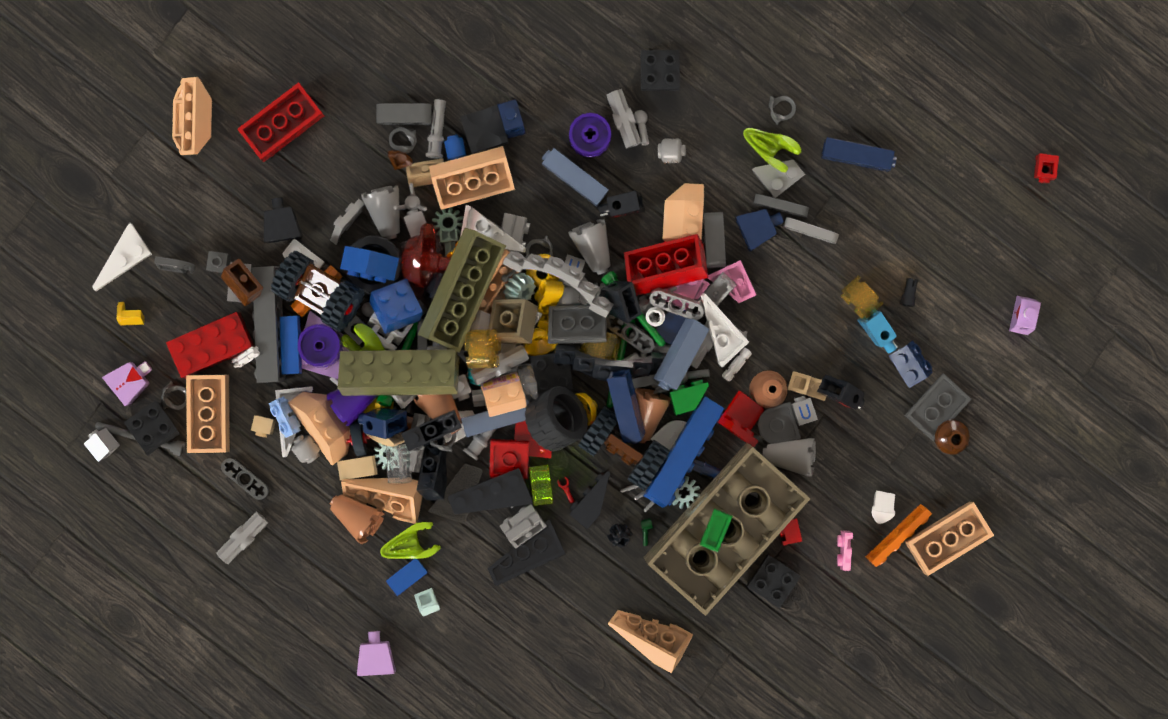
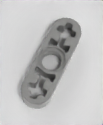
(811, 230)
(680, 311)

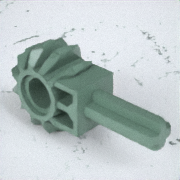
(450, 235)

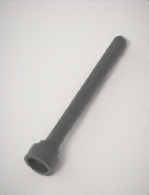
(176, 447)

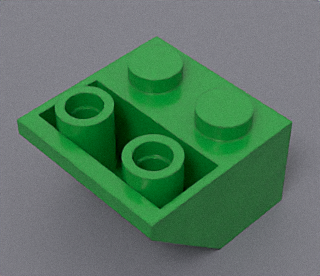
(688, 398)

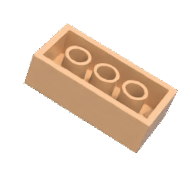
(471, 177)
(207, 413)
(949, 538)

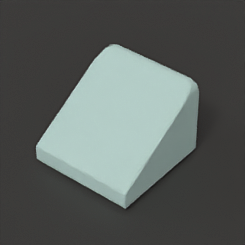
(427, 602)

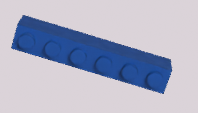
(683, 452)

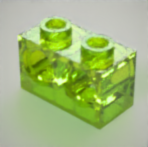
(541, 485)

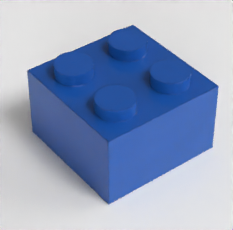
(369, 264)
(395, 306)

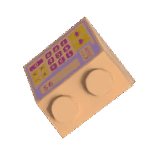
(503, 394)

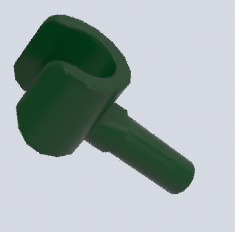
(646, 525)

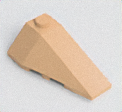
(395, 498)

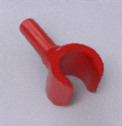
(566, 489)

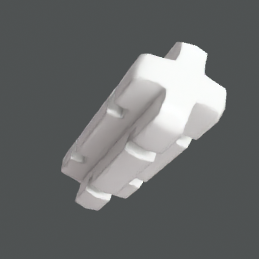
(246, 357)
(737, 363)

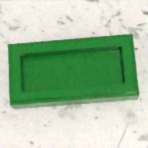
(715, 530)

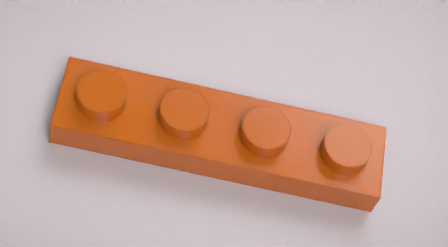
(894, 539)

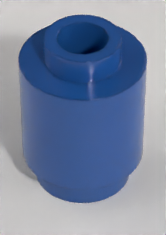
(455, 147)

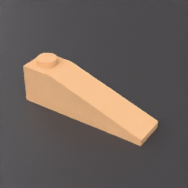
(656, 641)

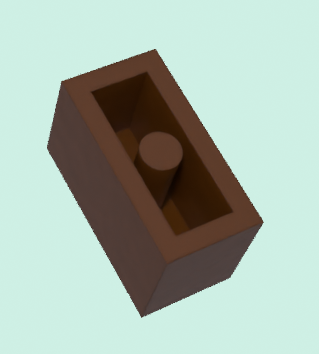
(242, 282)

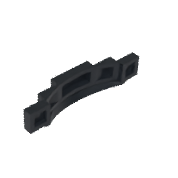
(601, 368)

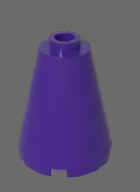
(349, 407)

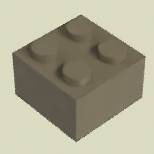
(513, 320)

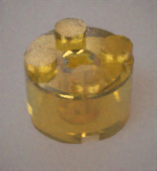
(861, 297)
(482, 348)
(604, 350)

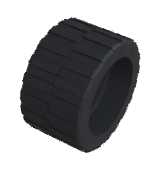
(378, 242)
(542, 420)

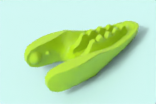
(769, 144)
(368, 336)
(407, 544)

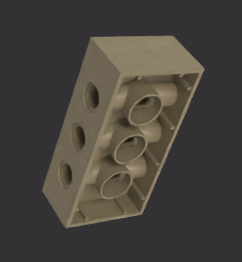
(750, 535)

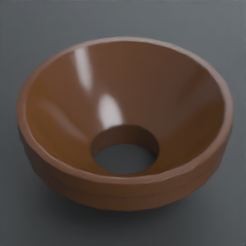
(946, 431)

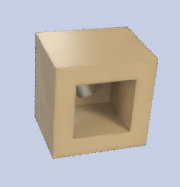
(263, 426)

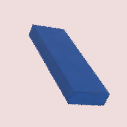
(289, 334)

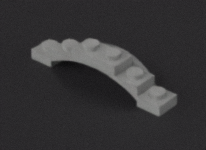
(565, 272)

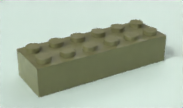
(462, 289)
(398, 372)

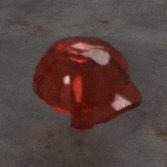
(420, 257)

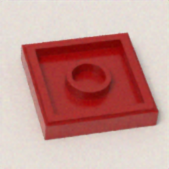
(509, 455)

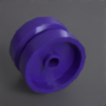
(592, 124)
(309, 342)

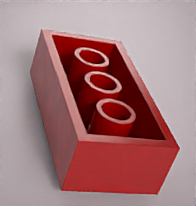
(280, 122)
(666, 264)
(210, 345)

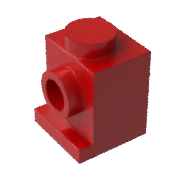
(1050, 163)
(791, 533)

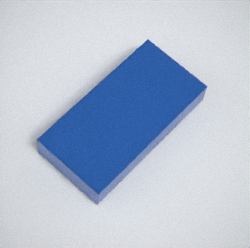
(406, 576)

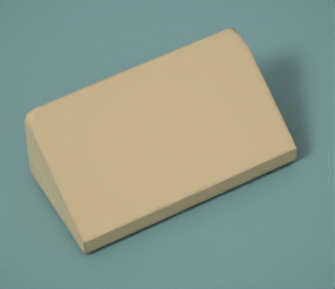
(419, 172)

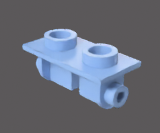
(280, 410)

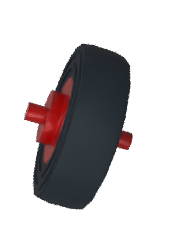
(358, 439)

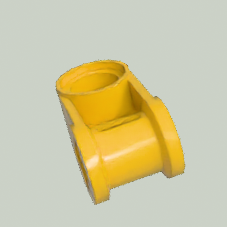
(548, 294)

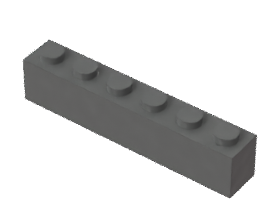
(266, 318)

